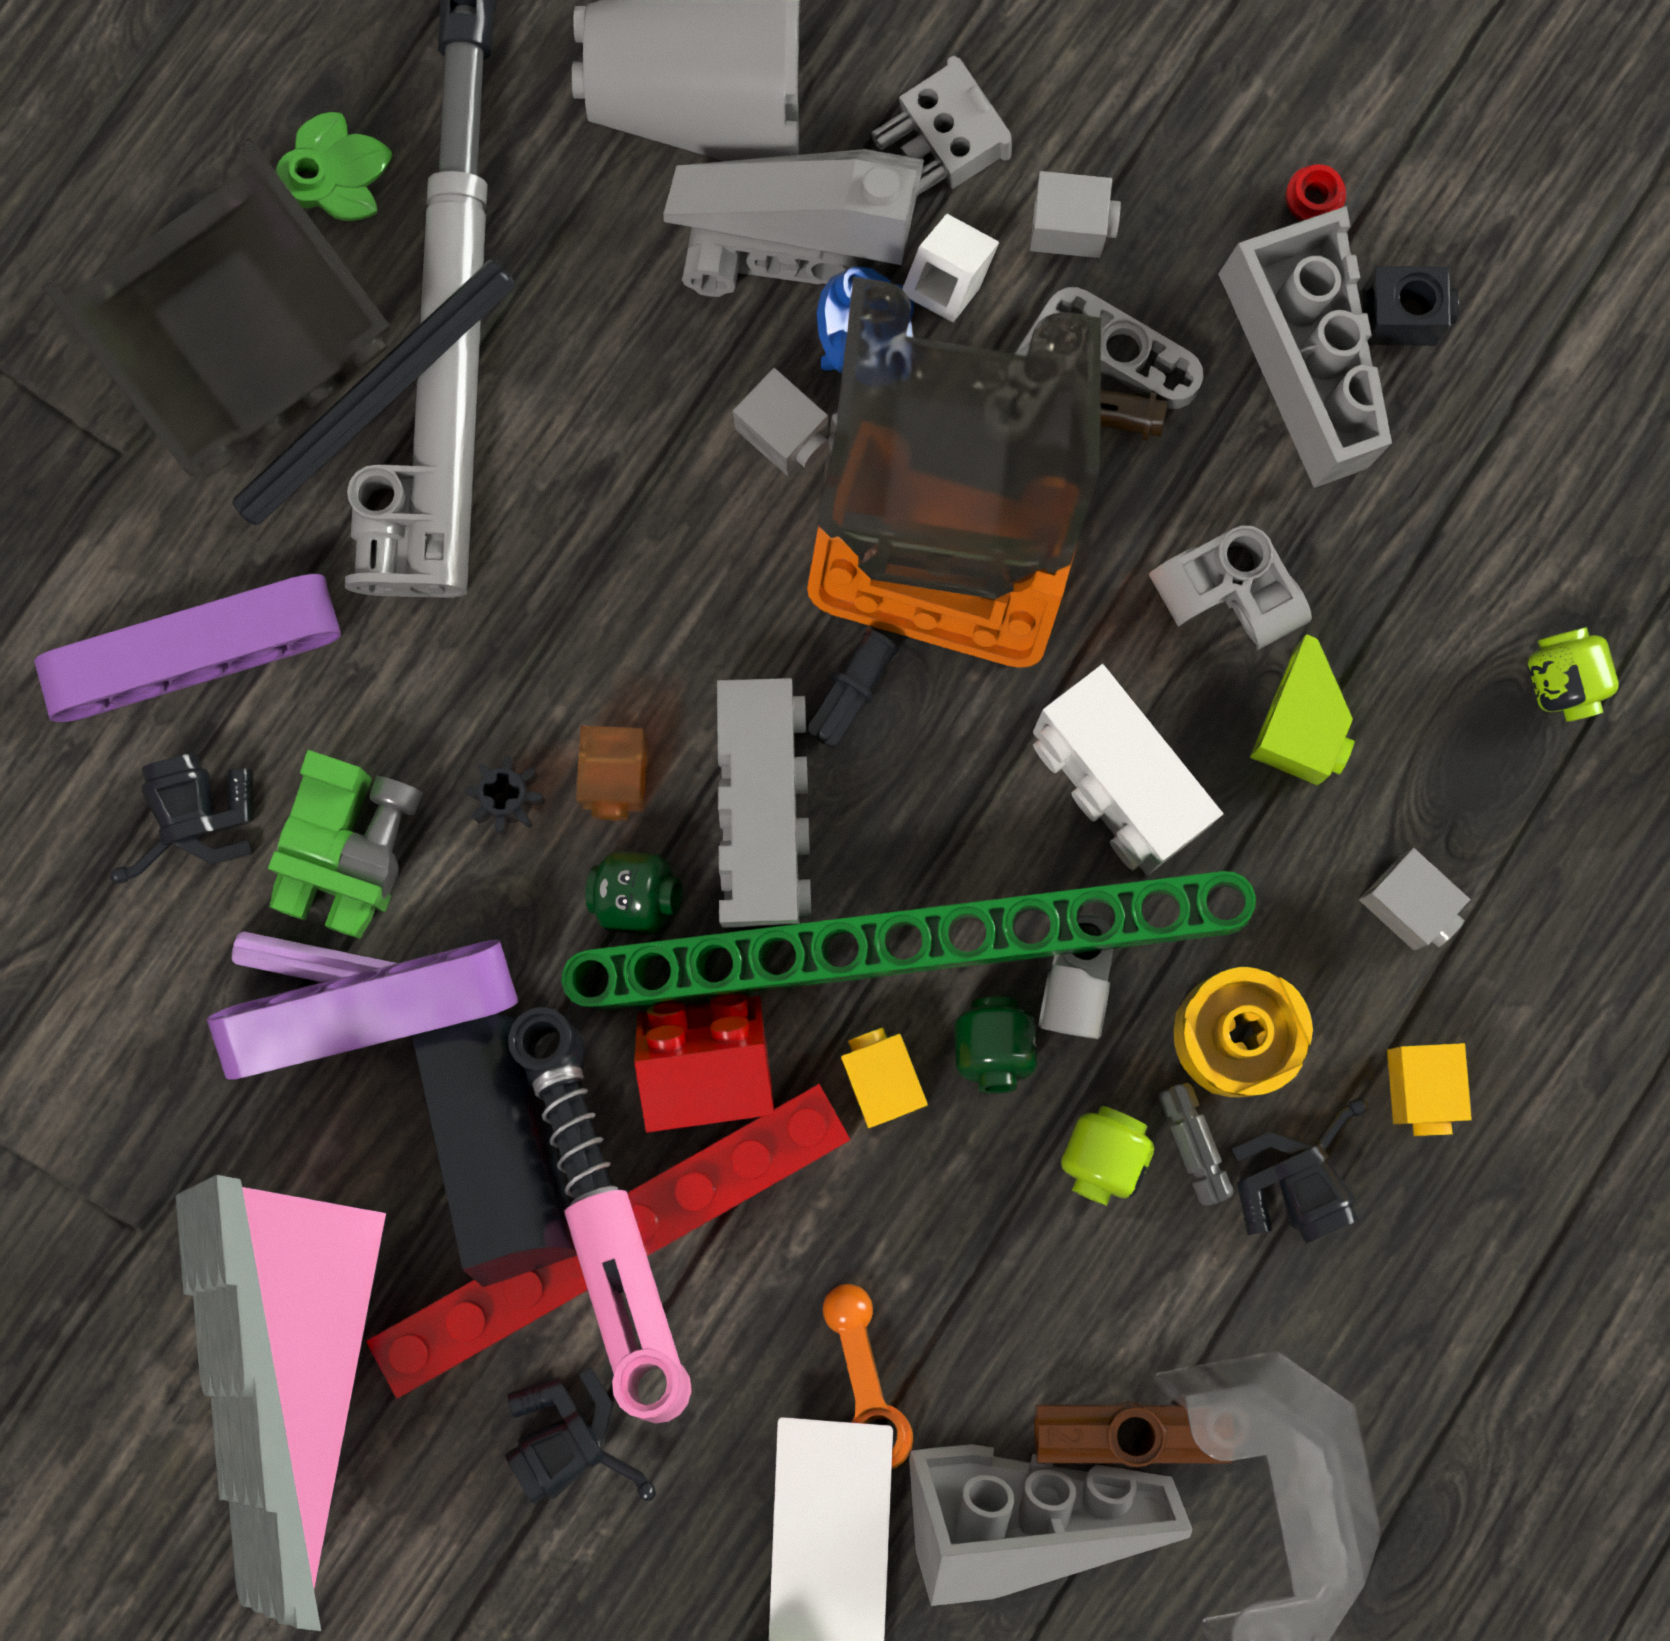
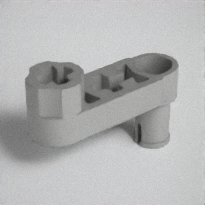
(718, 257)

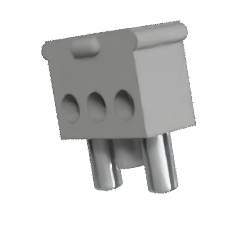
(957, 107)

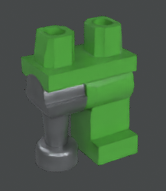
(324, 853)

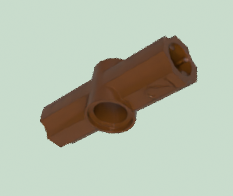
(1090, 1434)

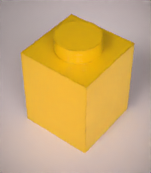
(882, 1077)
(1429, 1087)

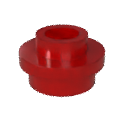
(1317, 178)

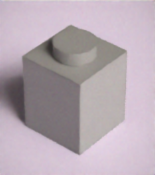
(1073, 214)
(782, 423)
(1416, 901)

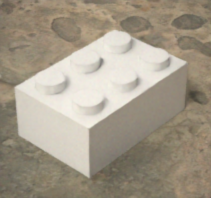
(1123, 771)

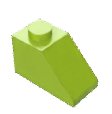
(1306, 719)

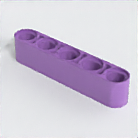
(187, 648)
(362, 1009)

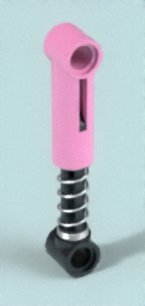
(602, 1223)

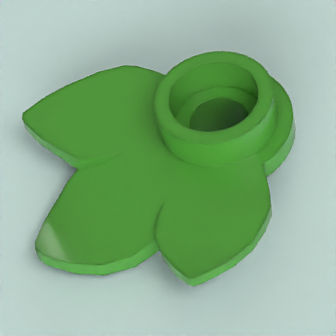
(341, 165)

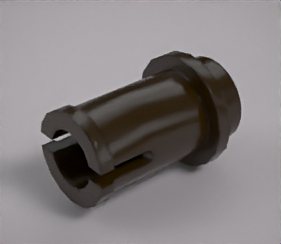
(1133, 413)

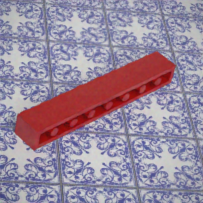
(664, 1212)

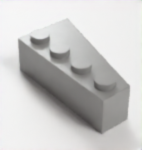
(760, 804)

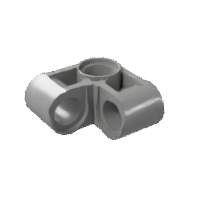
(1263, 599)
(1078, 989)

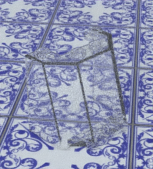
(1316, 1477)

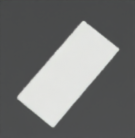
(830, 1531)

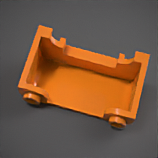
(1001, 630)

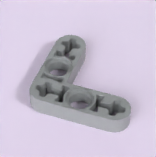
(1127, 373)

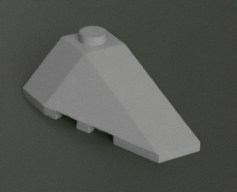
(819, 201)
(1014, 1524)

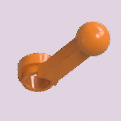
(849, 1312)

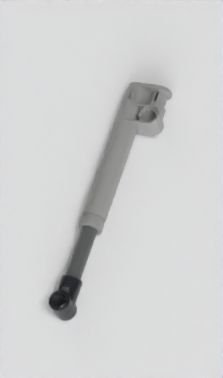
(424, 534)

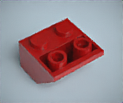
(702, 1062)

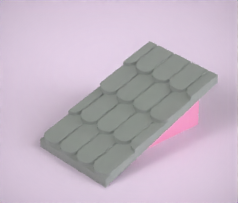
(278, 1347)

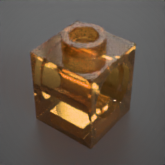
(612, 771)

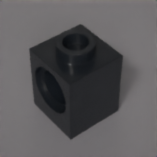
(1391, 322)

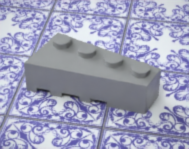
(1311, 341)

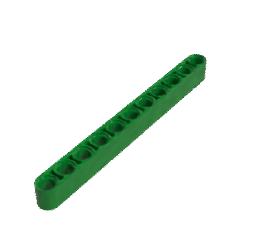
(873, 932)

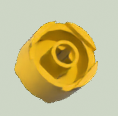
(1275, 1049)

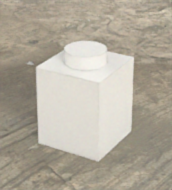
(949, 267)

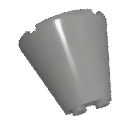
(693, 73)

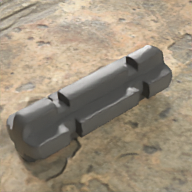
(1196, 1144)

